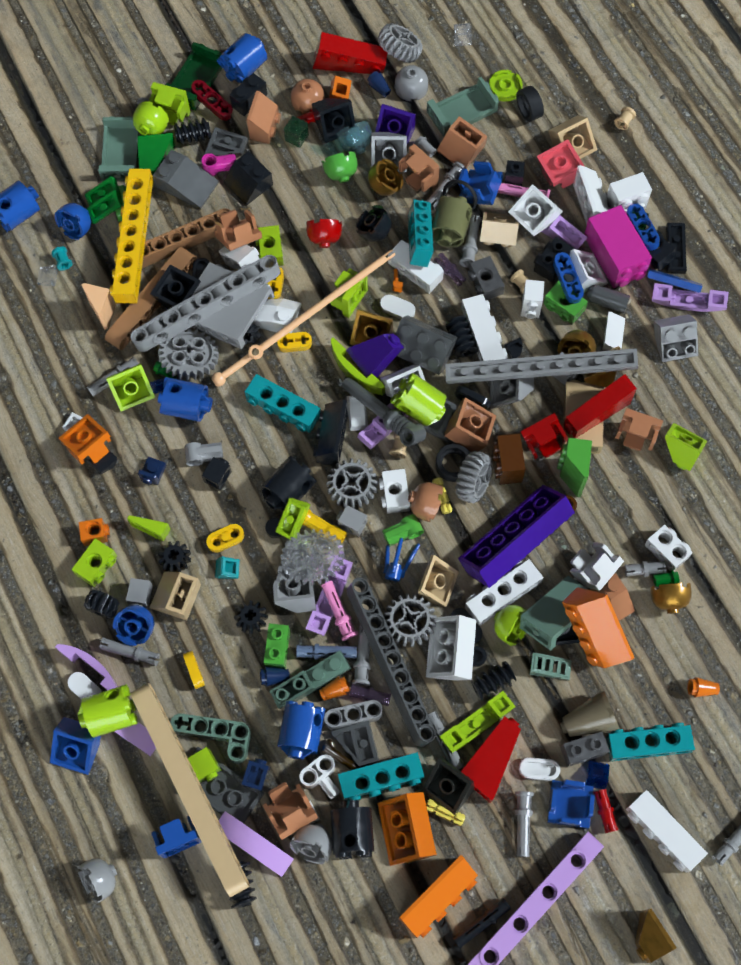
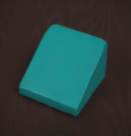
(227, 568)

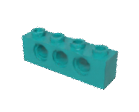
(420, 233)
(260, 386)
(619, 751)
(410, 763)

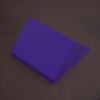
(396, 121)

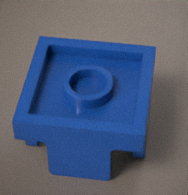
(483, 181)
(571, 804)
(175, 837)

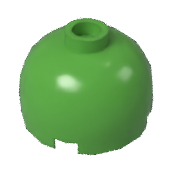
(340, 166)

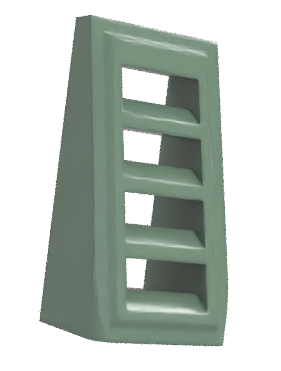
(551, 659)

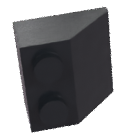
(248, 178)

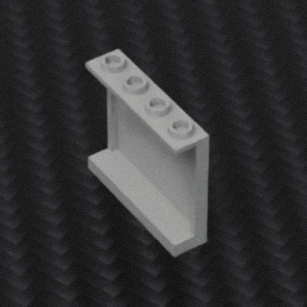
(234, 320)

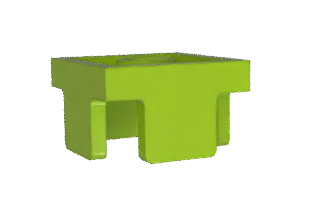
(172, 100)
(352, 297)

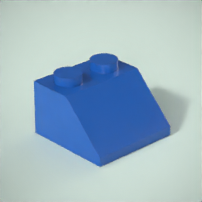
(73, 746)

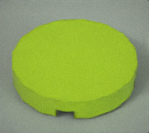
(505, 85)

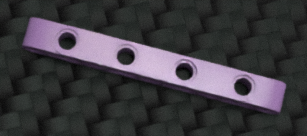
(536, 904)

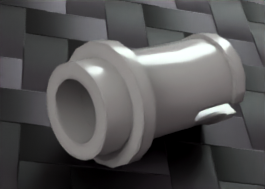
(425, 146)

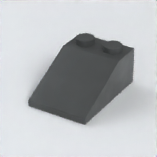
(184, 179)

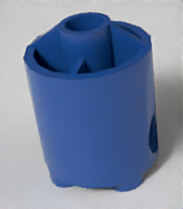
(242, 57)
(17, 205)
(184, 399)
(301, 729)

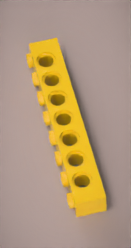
(138, 192)

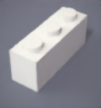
(424, 277)

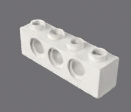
(483, 613)

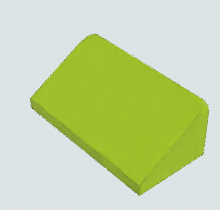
(292, 518)

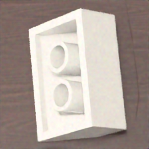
(589, 192)
(451, 648)

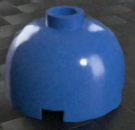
(74, 220)
(133, 625)

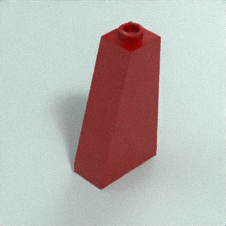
(600, 407)
(491, 759)

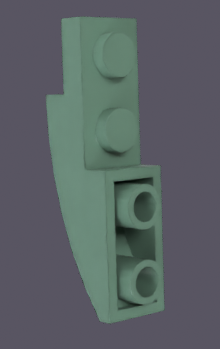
(310, 680)

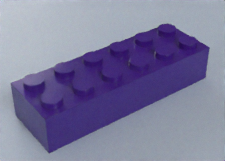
(516, 535)

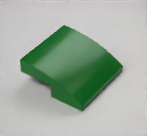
(103, 199)

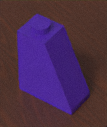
(375, 354)

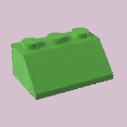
(575, 464)

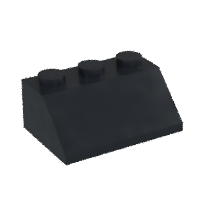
(331, 433)

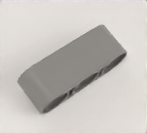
(361, 708)

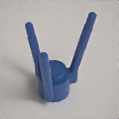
(393, 571)

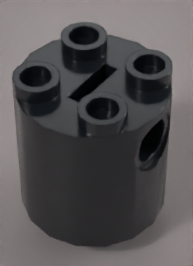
(287, 482)
(352, 823)

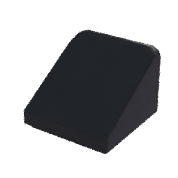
(105, 464)

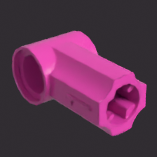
(215, 164)

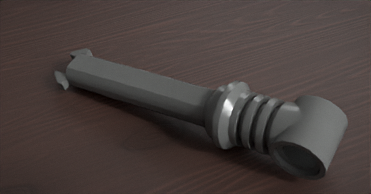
(392, 418)

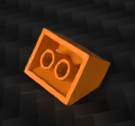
(406, 828)

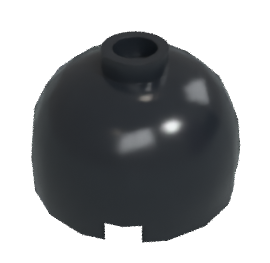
(374, 224)

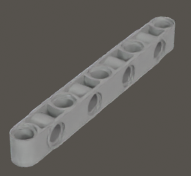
(194, 308)

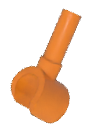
(397, 285)

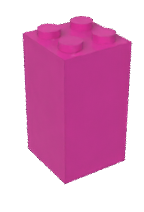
(617, 246)

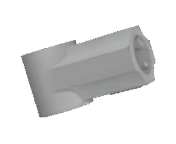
(198, 453)

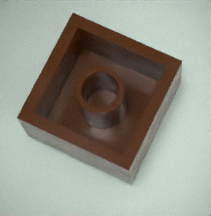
(509, 459)

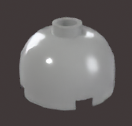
(411, 83)
(312, 842)
(98, 878)

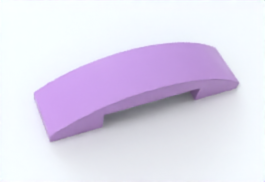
(689, 300)
(322, 617)
(74, 653)
(255, 844)

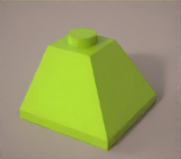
(684, 446)

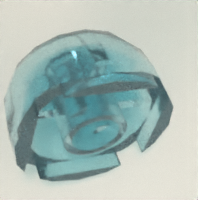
(355, 138)

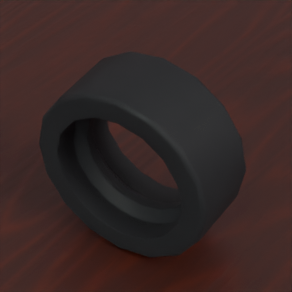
(530, 103)
(448, 449)

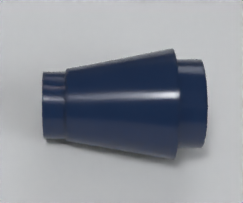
(379, 83)
(272, 676)

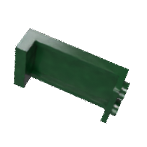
(199, 66)

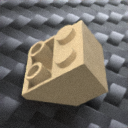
(176, 594)

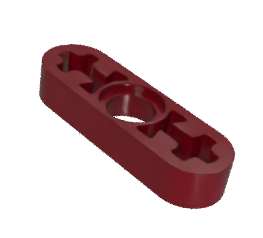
(209, 92)

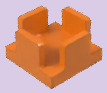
(86, 439)

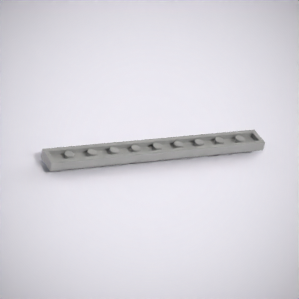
(542, 366)

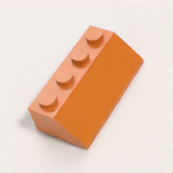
(597, 628)
(438, 897)

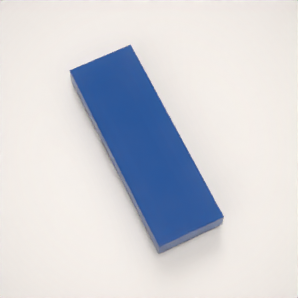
(674, 280)

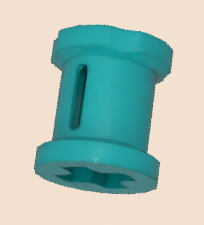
(61, 257)

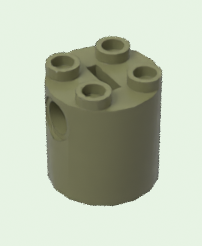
(451, 221)

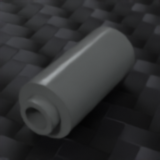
(608, 298)

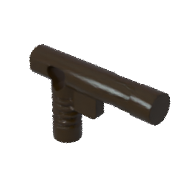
(330, 750)

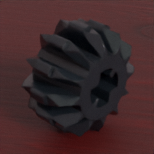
(167, 557)
(101, 604)
(257, 620)

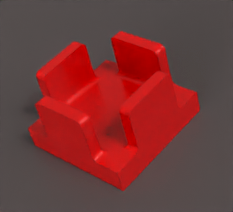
(544, 435)

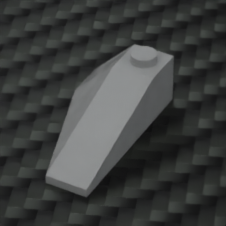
(293, 595)

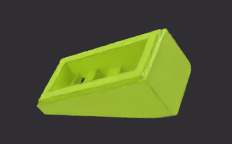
(151, 527)

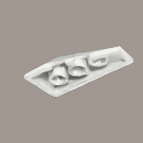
(277, 314)

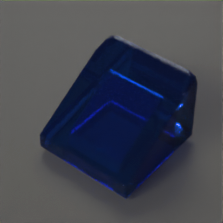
(157, 386)
(597, 775)

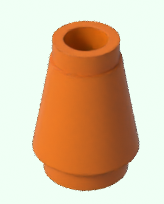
(701, 687)
(335, 688)

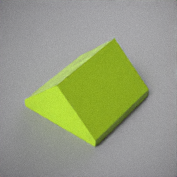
(130, 387)

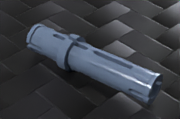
(325, 651)

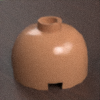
(305, 93)
(425, 500)

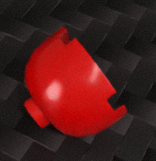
(324, 232)

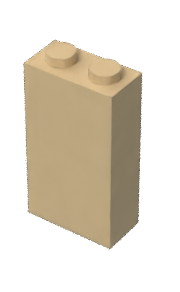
(575, 395)

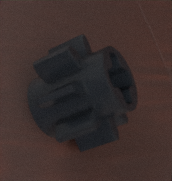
(253, 334)

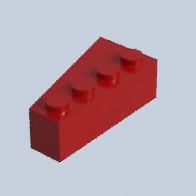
(348, 55)

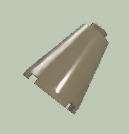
(590, 717)

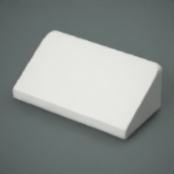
(613, 331)

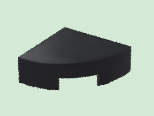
(514, 348)

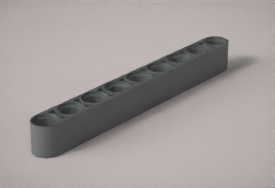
(388, 670)

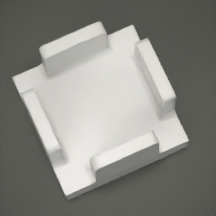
(595, 570)

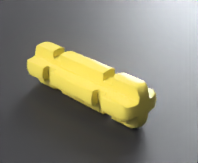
(445, 505)
(442, 812)

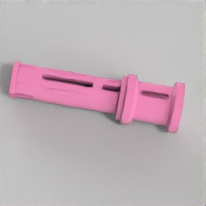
(517, 191)
(342, 620)

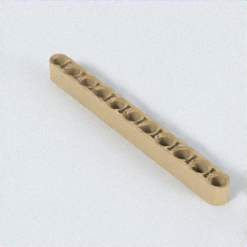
(190, 790)

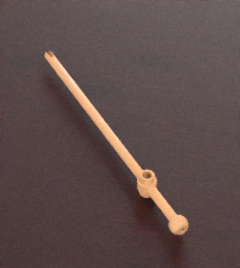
(220, 378)

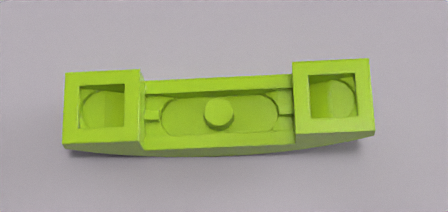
(370, 383)
(477, 722)

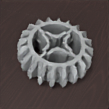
(400, 42)
(362, 474)
(474, 477)
(416, 616)

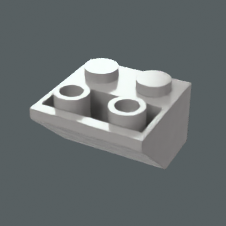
(676, 337)

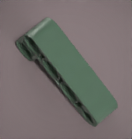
(210, 732)

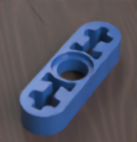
(643, 219)
(567, 286)

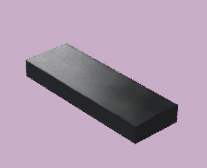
(676, 234)

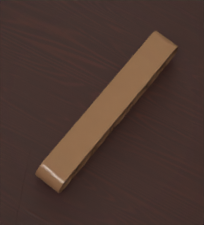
(182, 234)
(138, 314)

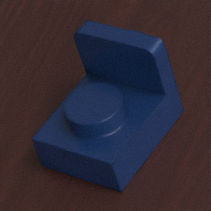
(152, 471)
(255, 774)

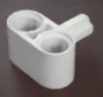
(321, 776)

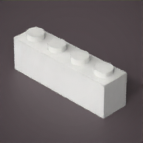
(483, 328)
(666, 831)

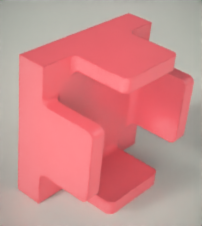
(560, 164)

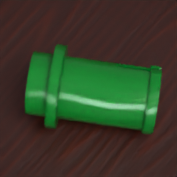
(159, 370)
(667, 578)

